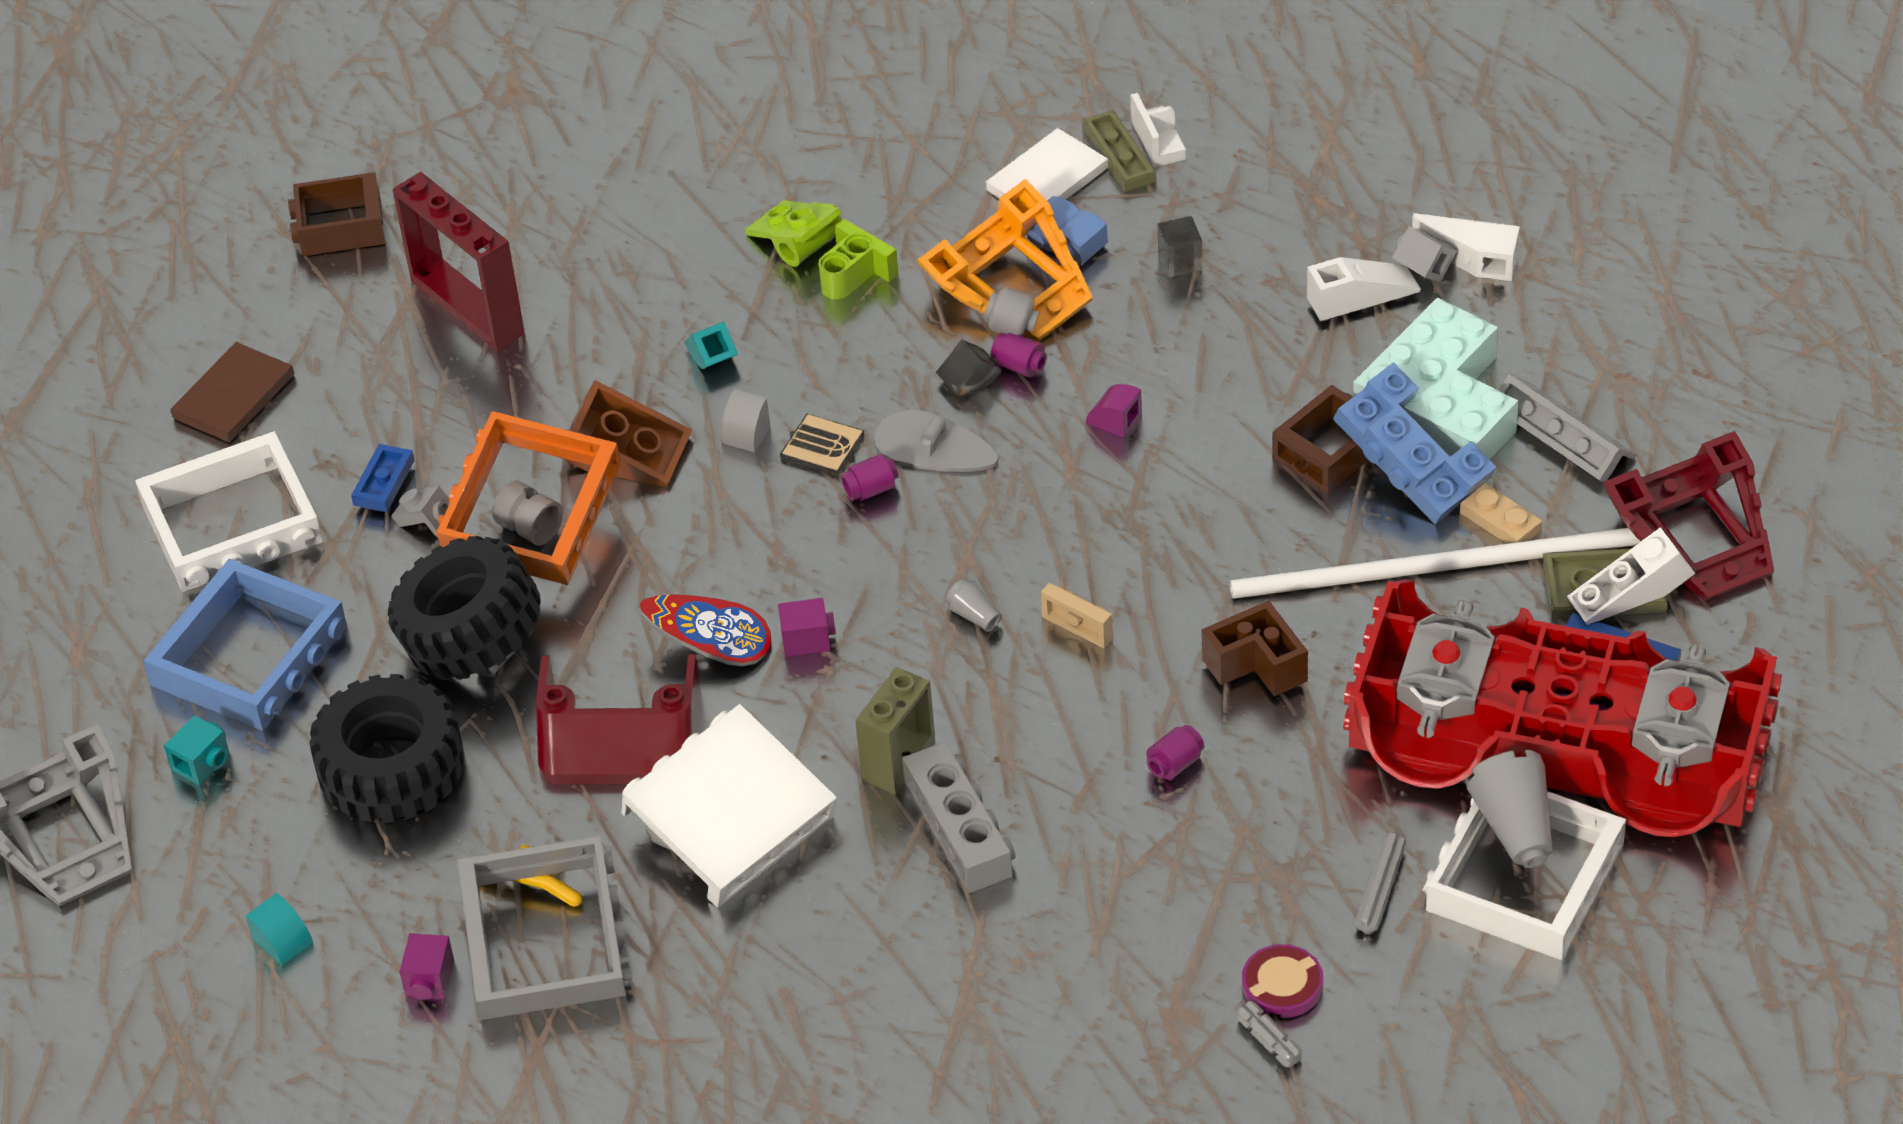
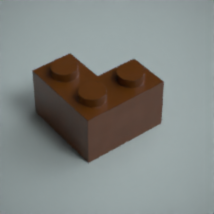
(1258, 643)

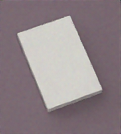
(1052, 166)

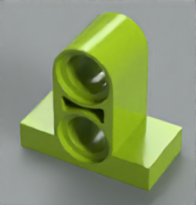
(854, 261)

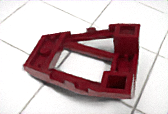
(1716, 462)

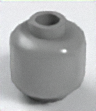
(1011, 312)

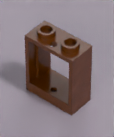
(335, 195)
(1307, 459)

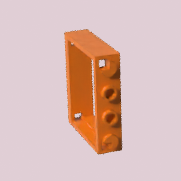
(589, 450)

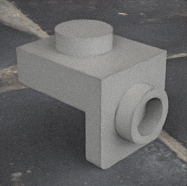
(422, 507)

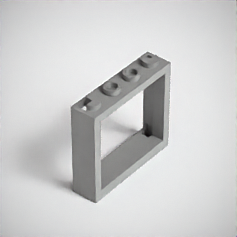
(531, 863)

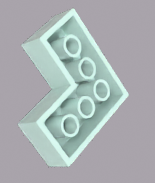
(1444, 357)

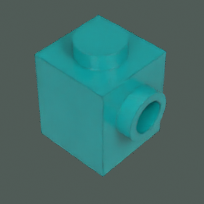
(197, 750)

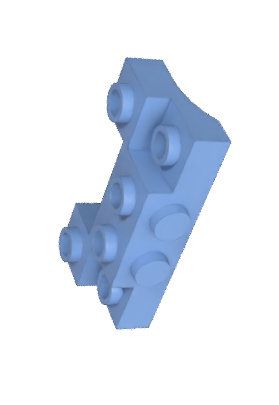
(1406, 450)

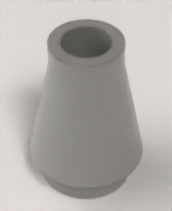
(972, 604)

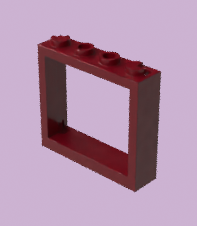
(489, 312)

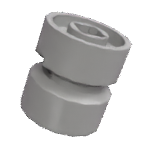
(527, 512)

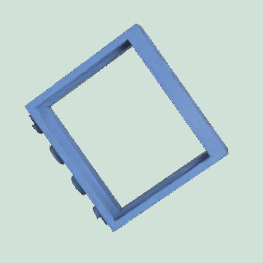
(167, 658)

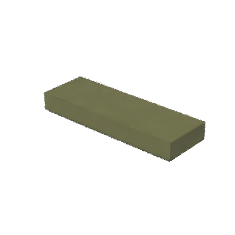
(1123, 154)

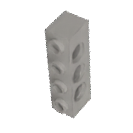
(958, 817)

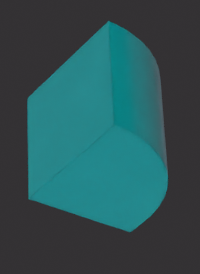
(711, 345)
(278, 929)

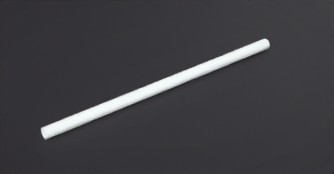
(1430, 563)

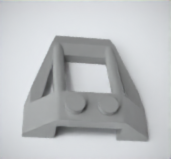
(66, 774)

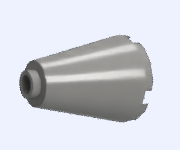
(1515, 804)

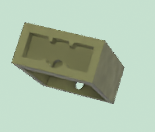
(894, 725)

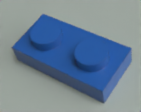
(382, 477)

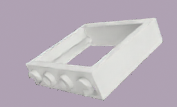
(215, 472)
(1553, 939)

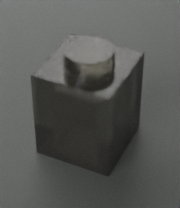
(1179, 246)

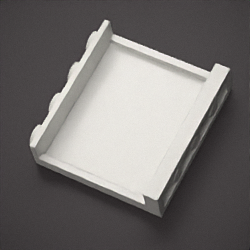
(730, 802)

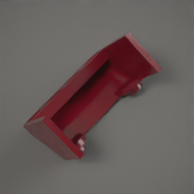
(611, 743)

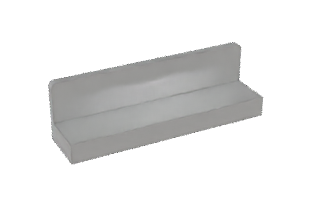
(1564, 429)

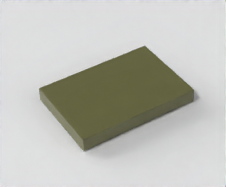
(1570, 570)

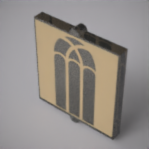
(822, 444)

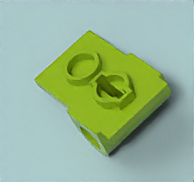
(797, 228)

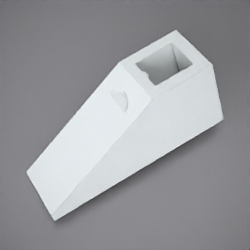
(1481, 247)
(1355, 284)
(1633, 579)

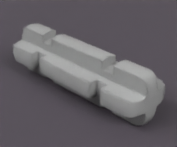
(1269, 1034)

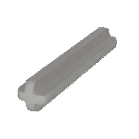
(1380, 883)

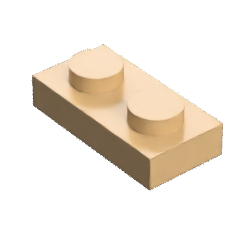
(1500, 515)
(1076, 615)

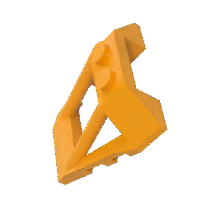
(993, 238)

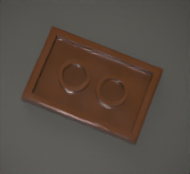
(232, 391)

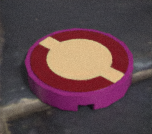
(1282, 980)

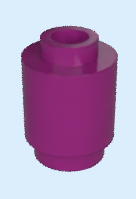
(1019, 354)
(869, 478)
(1174, 752)

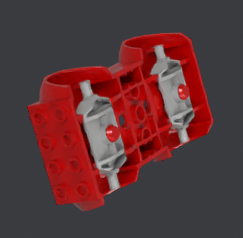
(1664, 756)

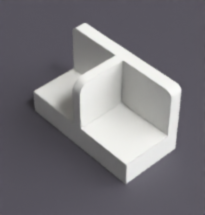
(1157, 132)

